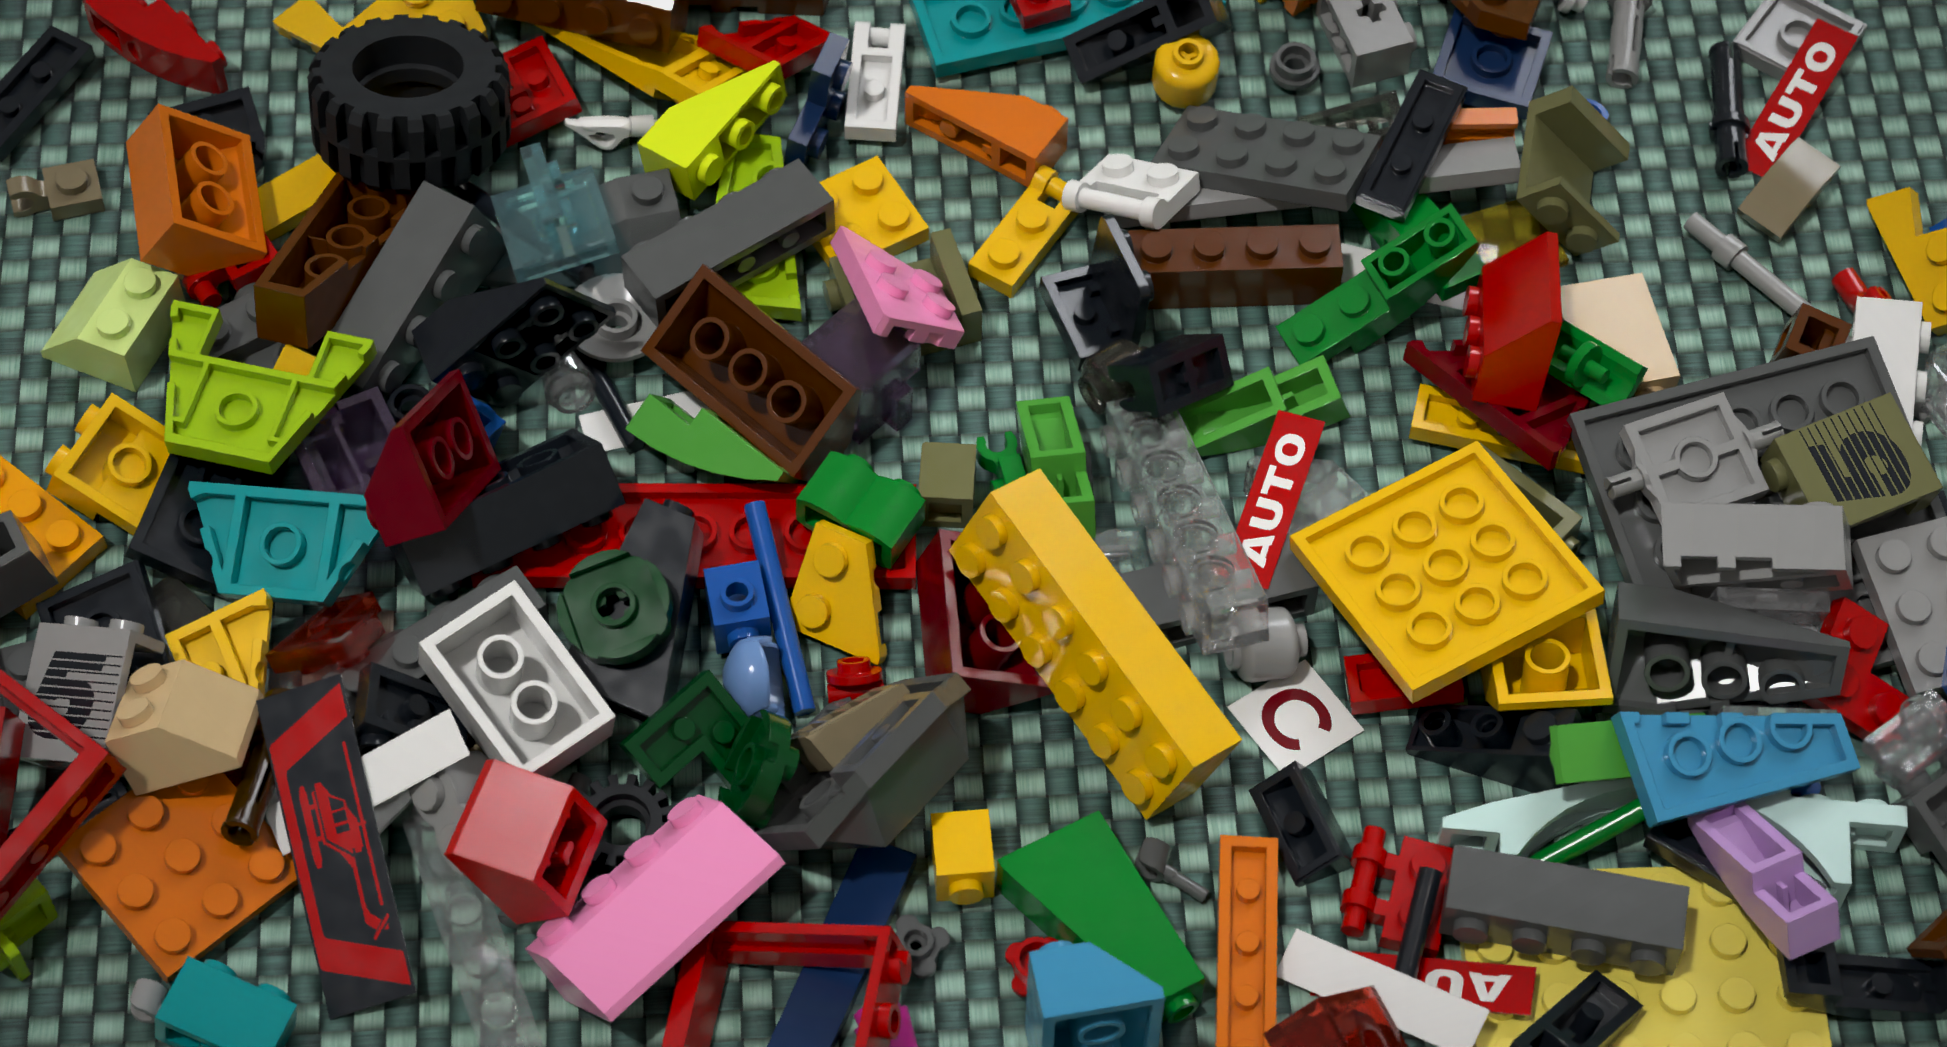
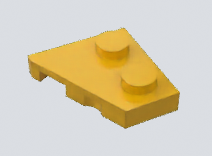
(838, 594)
(229, 640)

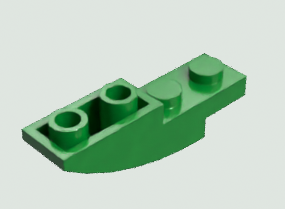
(1387, 292)

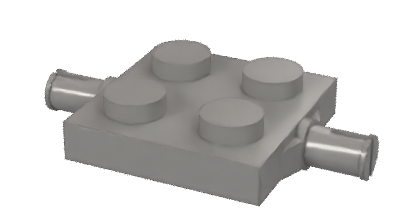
(1694, 456)

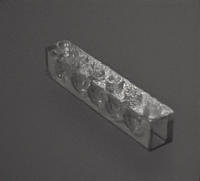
(1186, 529)

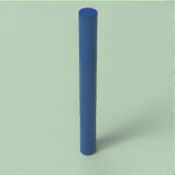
(780, 609)

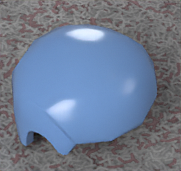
(755, 676)

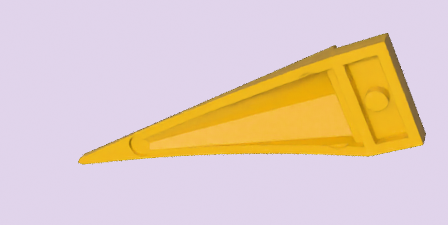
(664, 76)

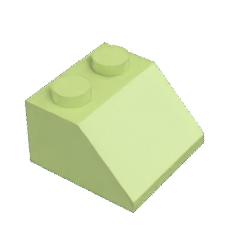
(118, 324)

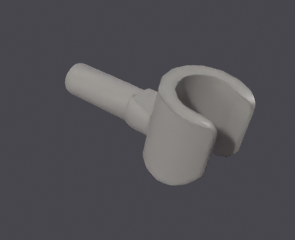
(147, 999)

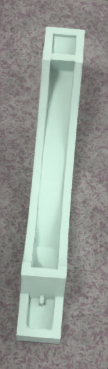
(1813, 823)

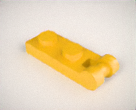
(1023, 236)

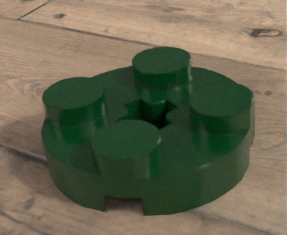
(586, 595)
(759, 761)

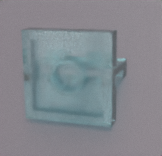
(553, 219)

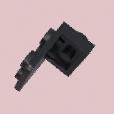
(1100, 299)

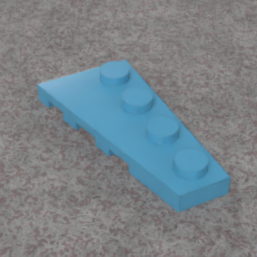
(1716, 761)

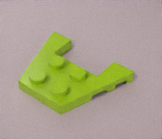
(247, 411)

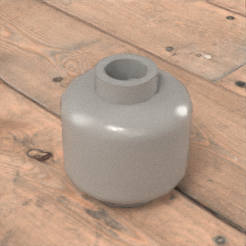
(1272, 658)

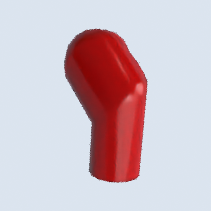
(1850, 285)

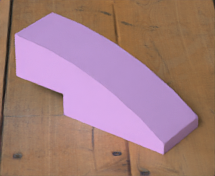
(1768, 879)

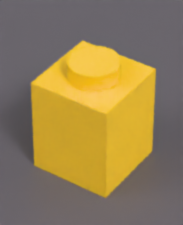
(962, 856)

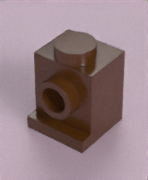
(1810, 331)

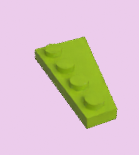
(777, 287)

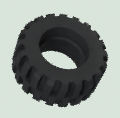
(409, 103)

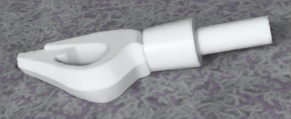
(614, 127)

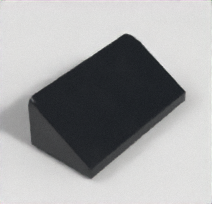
(1303, 823)

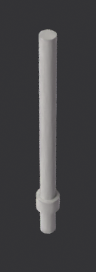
(1733, 254)

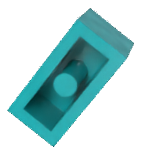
(219, 1010)

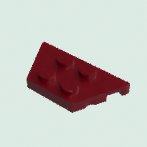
(1538, 433)

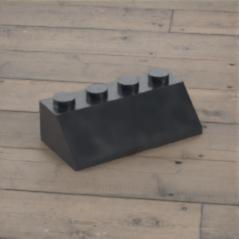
(522, 507)

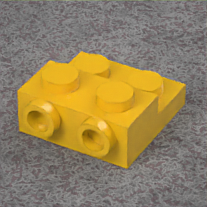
(111, 463)

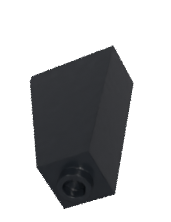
(674, 544)

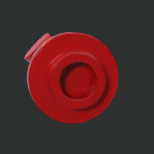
(852, 678)

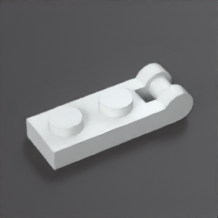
(875, 82)

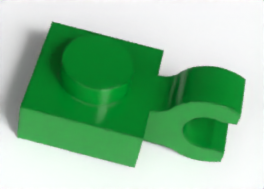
(1004, 464)

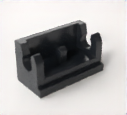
(1174, 373)

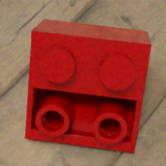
(526, 841)

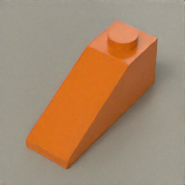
(992, 128)

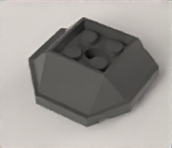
(882, 778)

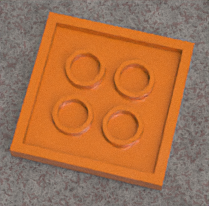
(172, 874)

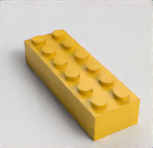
(1093, 644)

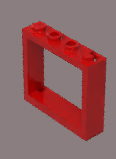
(63, 805)
(789, 944)

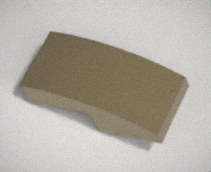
(1788, 189)

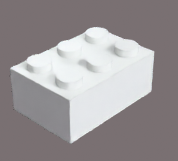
(516, 685)

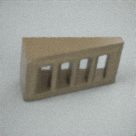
(837, 733)

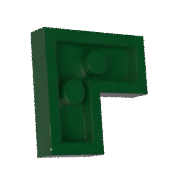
(691, 723)

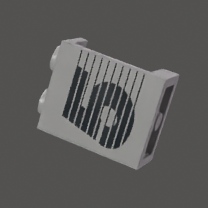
(82, 677)

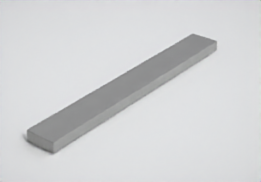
(1455, 168)

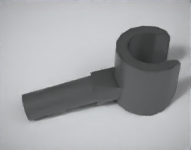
(1154, 867)

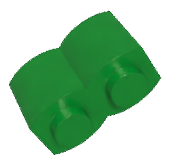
(859, 500)

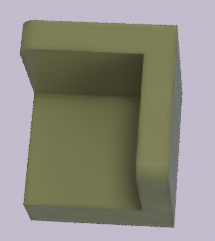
(947, 483)

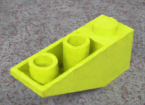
(710, 128)

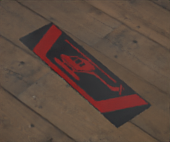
(336, 847)

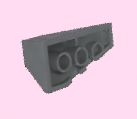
(638, 211)
(1694, 652)

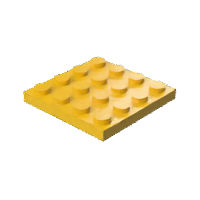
(1446, 571)

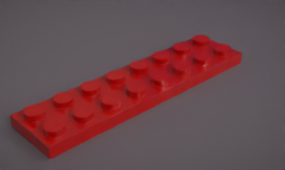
(724, 526)

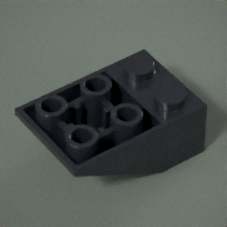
(507, 336)

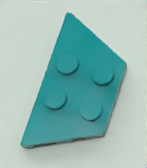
(282, 540)

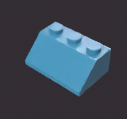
(1089, 1000)

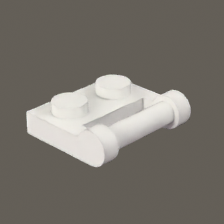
(1133, 190)

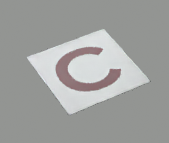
(1295, 718)

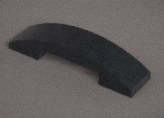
(1866, 985)

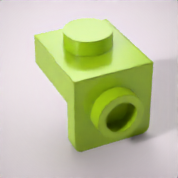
(24, 919)

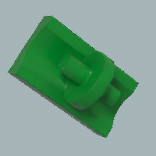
(1594, 367)

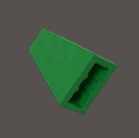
(1088, 890)

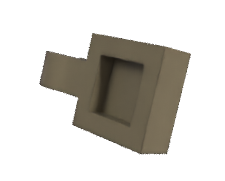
(66, 190)

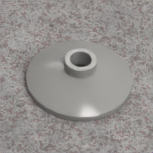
(616, 343)

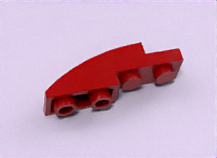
(159, 42)

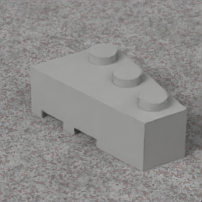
(1756, 546)

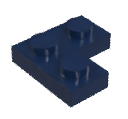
(823, 101)

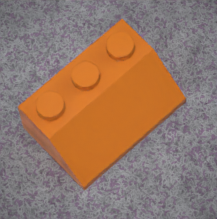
(194, 194)

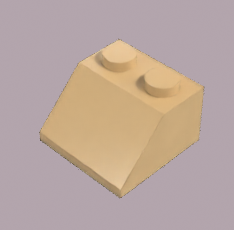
(181, 725)

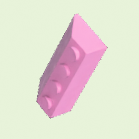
(653, 907)

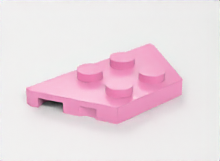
(896, 293)

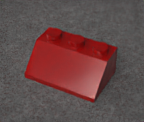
(1514, 324)

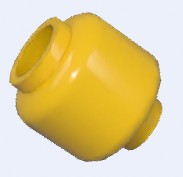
(1186, 71)

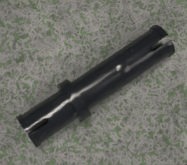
(1729, 124)

